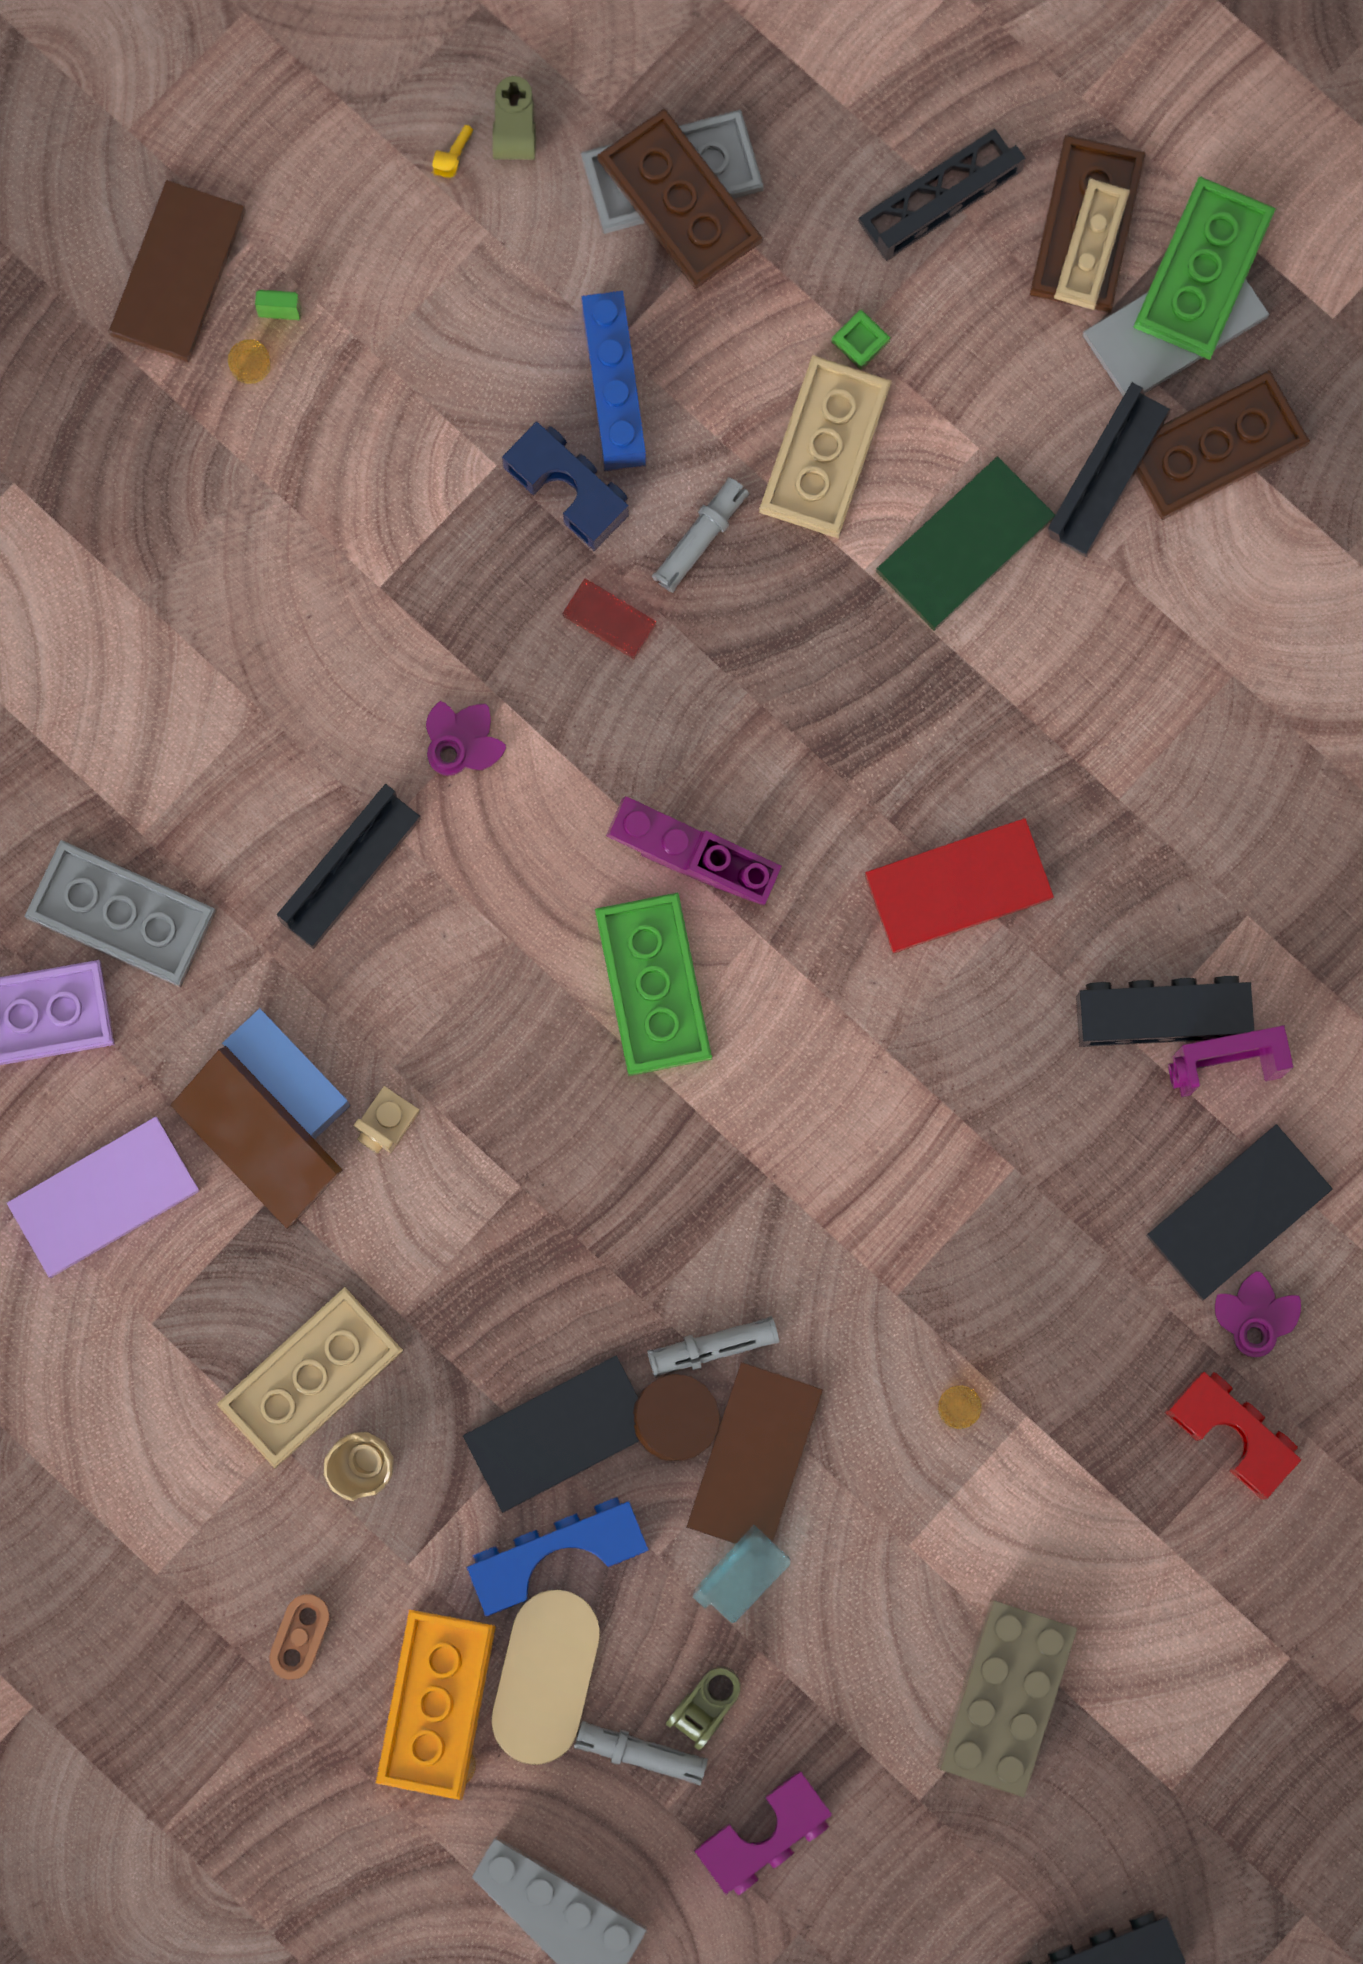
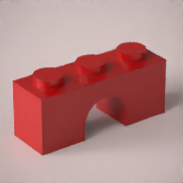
(1265, 1456)

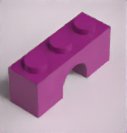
(736, 1861)

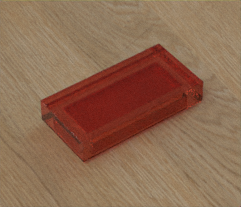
(609, 618)

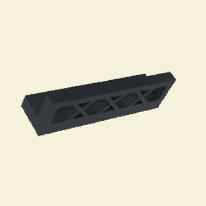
(946, 201)
(1108, 471)
(348, 867)

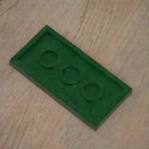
(965, 543)

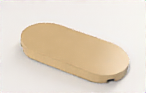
(545, 1677)

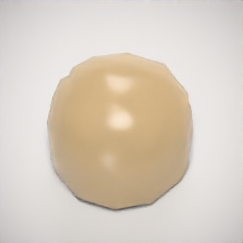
(358, 1466)

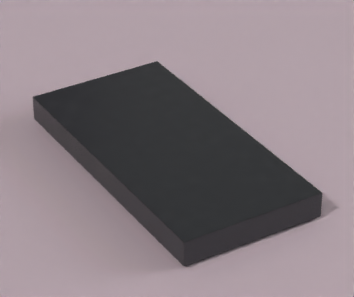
(1239, 1212)
(556, 1434)

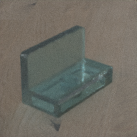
(742, 1575)

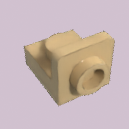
(385, 1121)

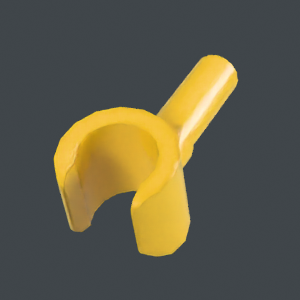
(446, 163)

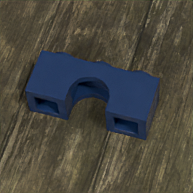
(543, 458)

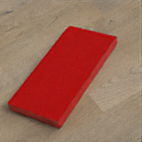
(959, 885)

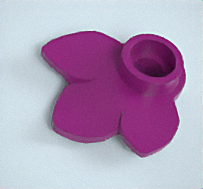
(466, 735)
(1257, 1309)

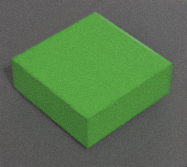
(278, 304)
(860, 339)

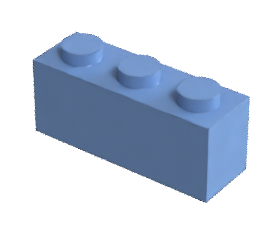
(287, 1073)

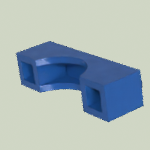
(614, 380)
(504, 1577)

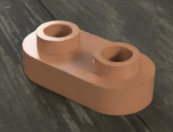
(299, 1636)

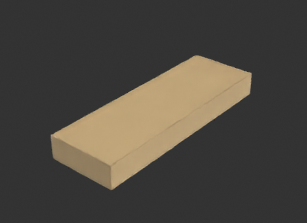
(1091, 244)

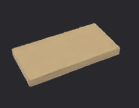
(825, 446)
(310, 1377)

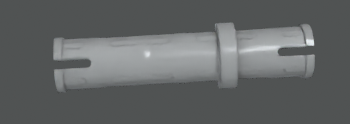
(696, 540)
(724, 1343)
(645, 1754)

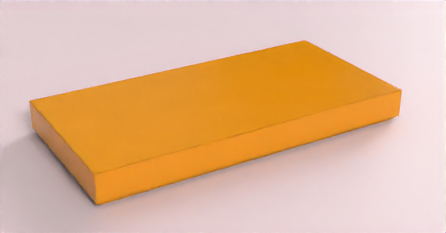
(435, 1704)

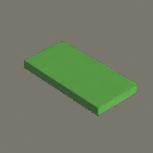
(1204, 267)
(653, 984)

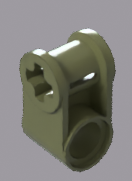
(514, 125)
(704, 1708)

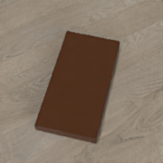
(1077, 164)
(680, 198)
(177, 270)
(1220, 444)
(256, 1137)
(754, 1455)

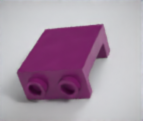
(1267, 1044)

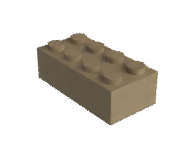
(1007, 1698)

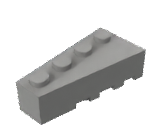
(555, 1911)

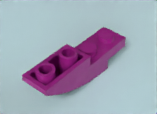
(693, 851)

